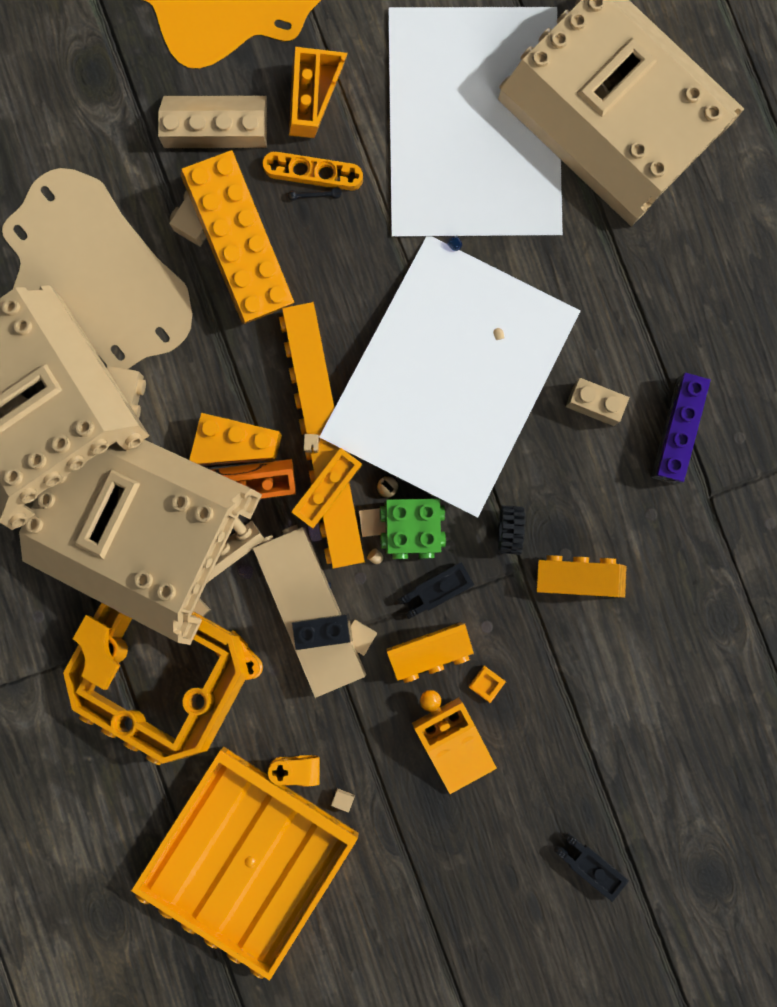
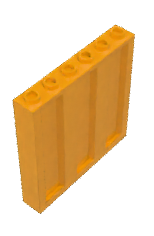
(203, 872)

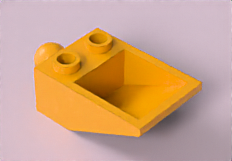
(453, 744)

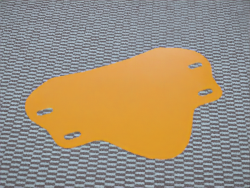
(209, 30)

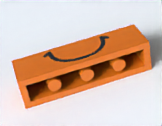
(267, 478)

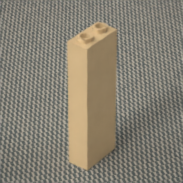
(304, 594)

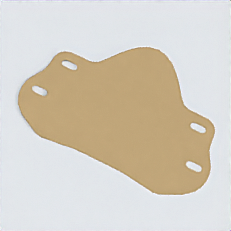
(98, 268)

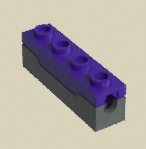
(680, 428)

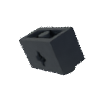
(322, 631)

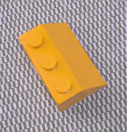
(430, 652)

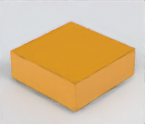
(487, 684)

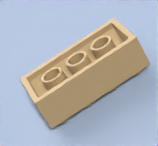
(213, 122)

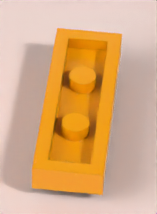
(326, 488)

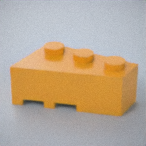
(312, 85)
(232, 442)
(581, 577)

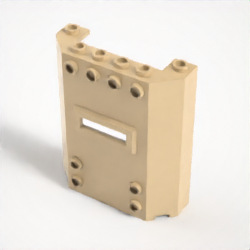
(643, 129)
(65, 421)
(156, 541)

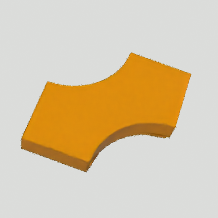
(99, 663)

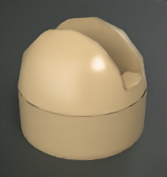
(383, 491)

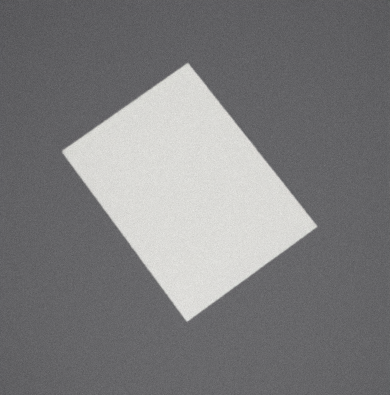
(454, 147)
(435, 385)

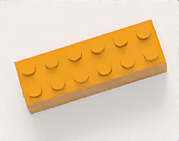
(237, 237)

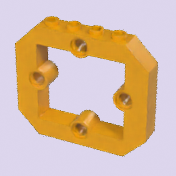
(200, 724)

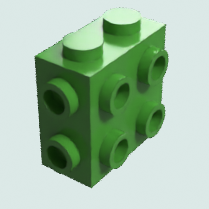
(412, 527)

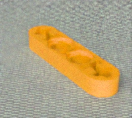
(312, 175)

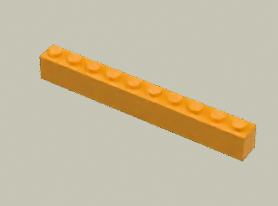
(317, 406)

